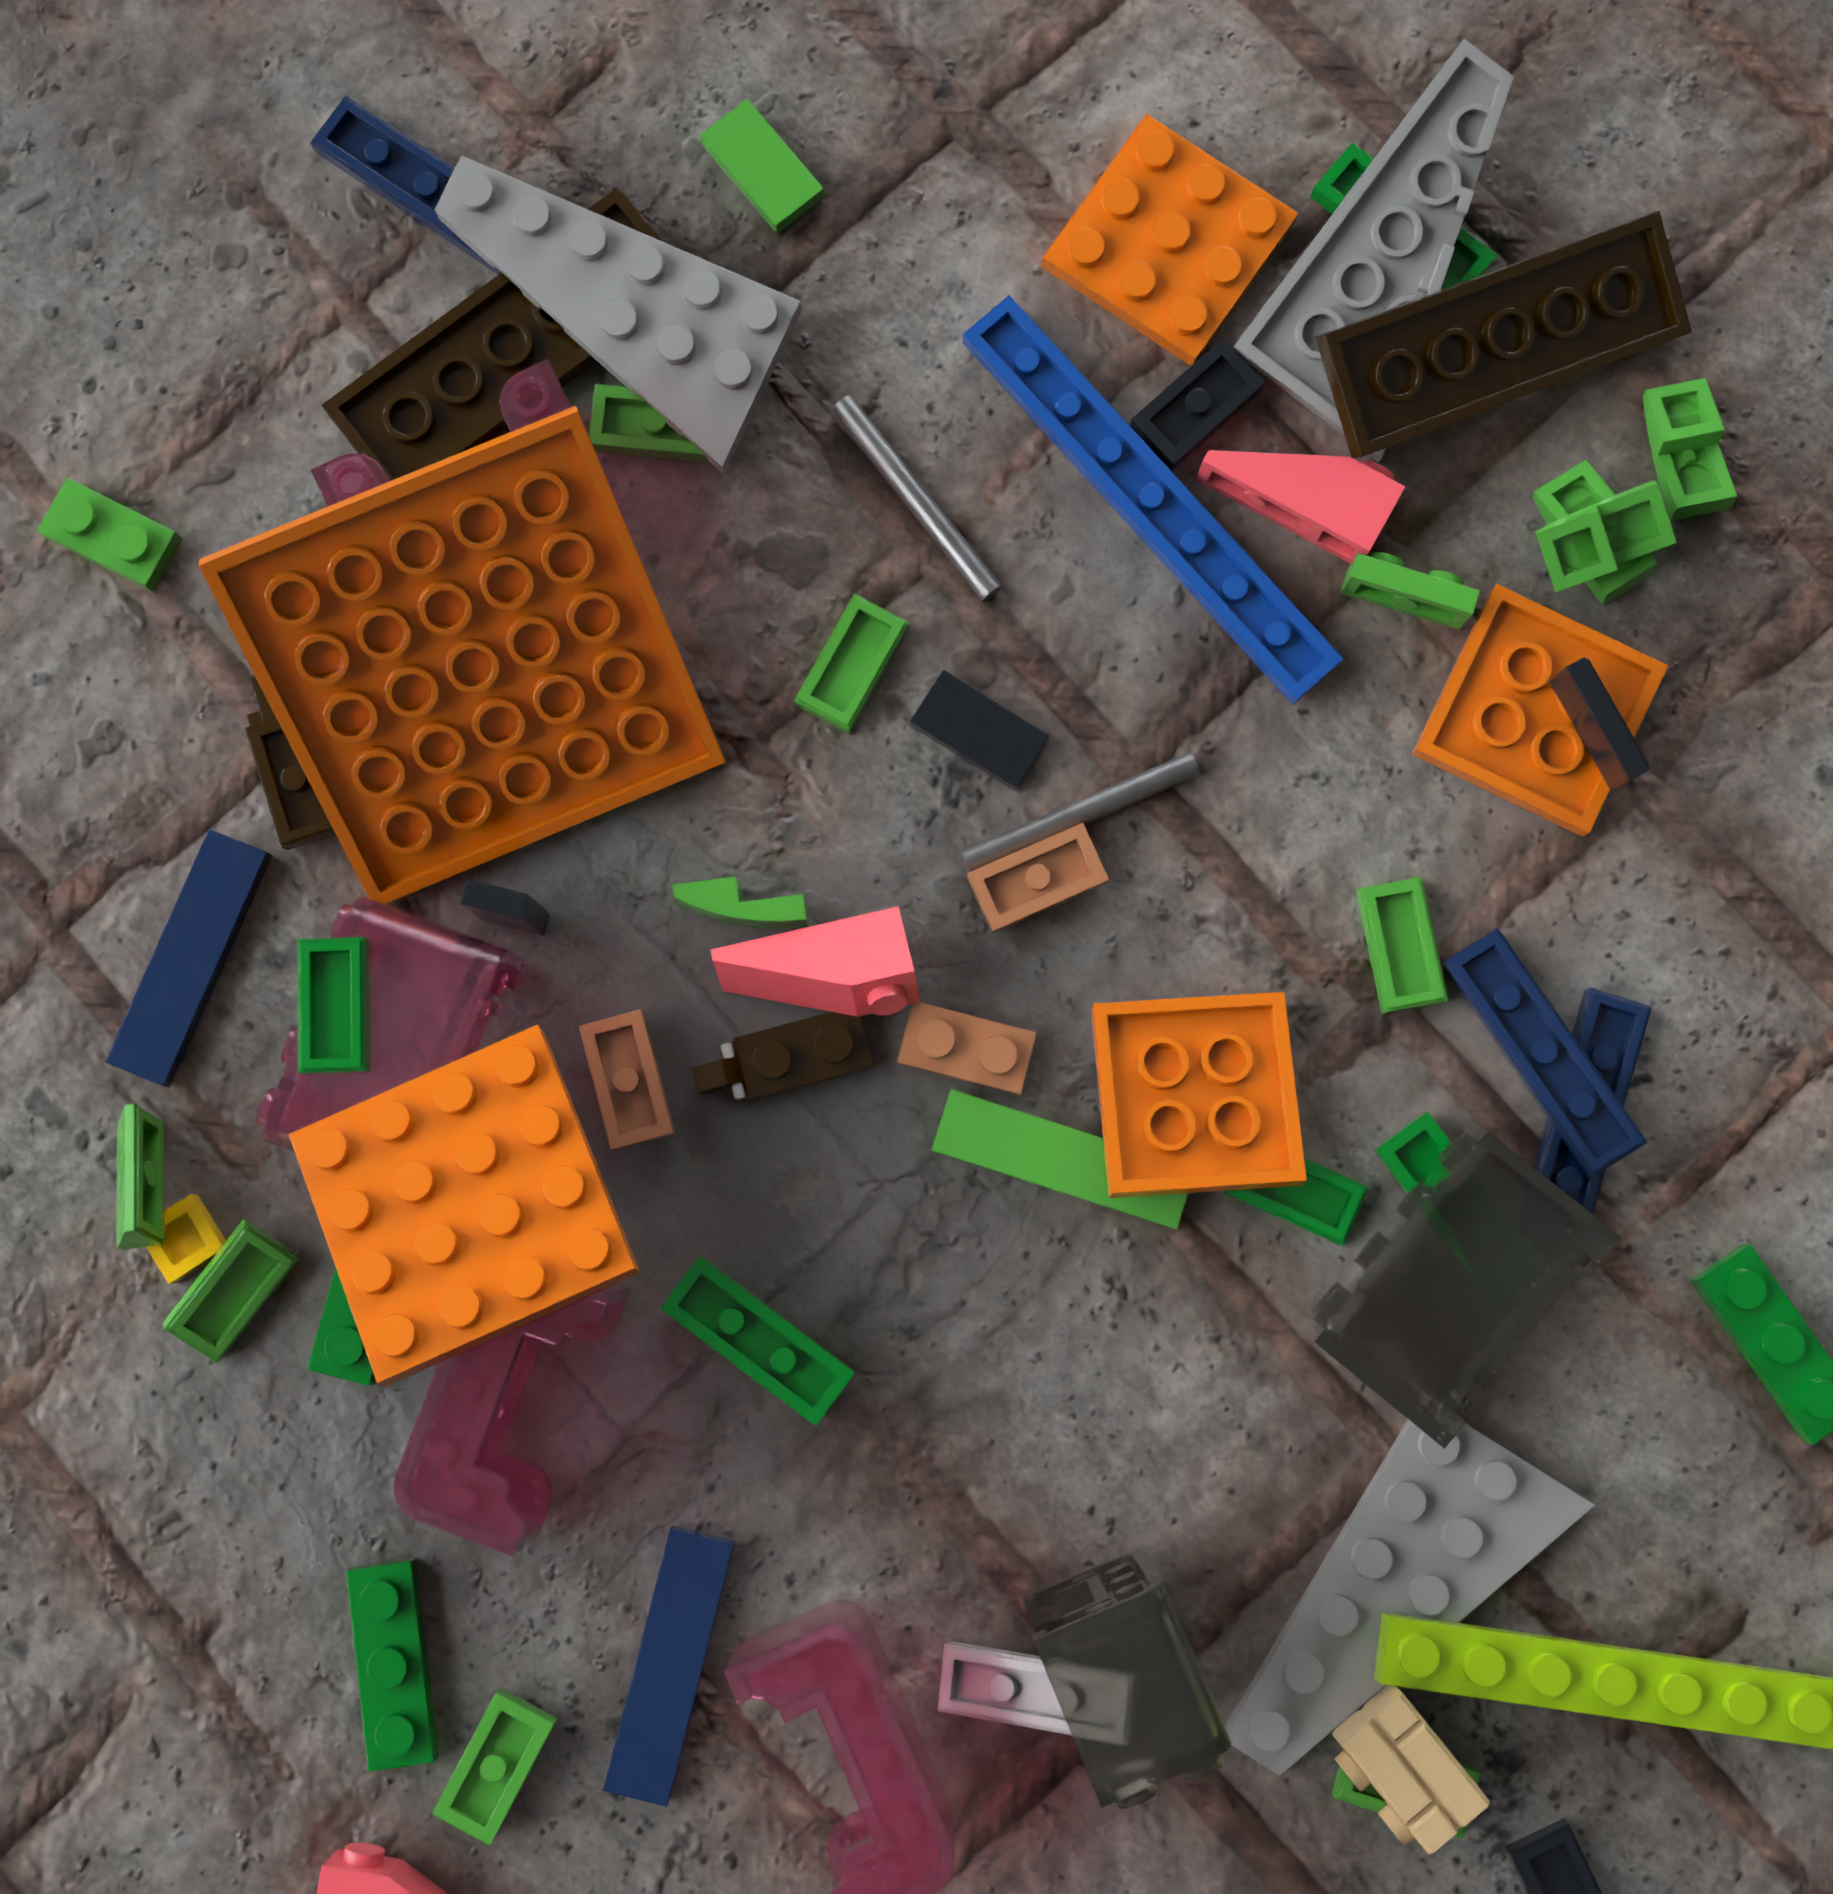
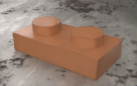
(1037, 878)
(966, 1048)
(627, 1080)

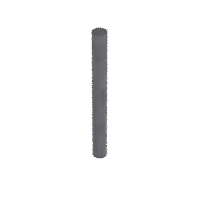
(916, 498)
(1083, 811)

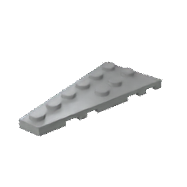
(1387, 234)
(650, 313)
(1422, 1543)

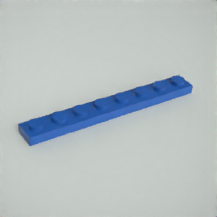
(1151, 500)

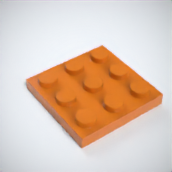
(1169, 240)
(1504, 722)
(1197, 1095)

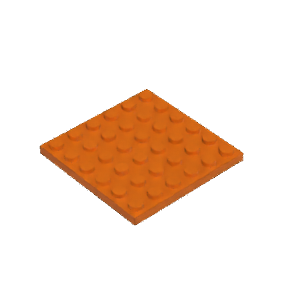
(466, 657)

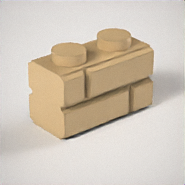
(1411, 1770)

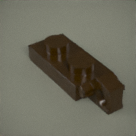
(289, 795)
(787, 1057)

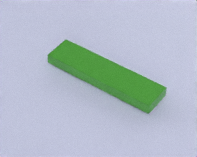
(1041, 1155)

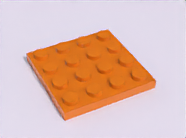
(462, 1205)

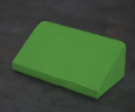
(139, 1179)

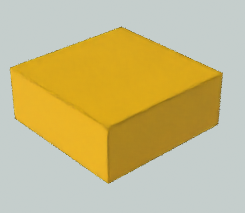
(188, 1241)

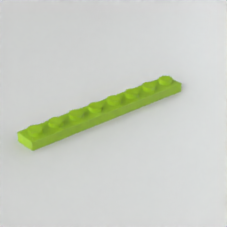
(1605, 1680)

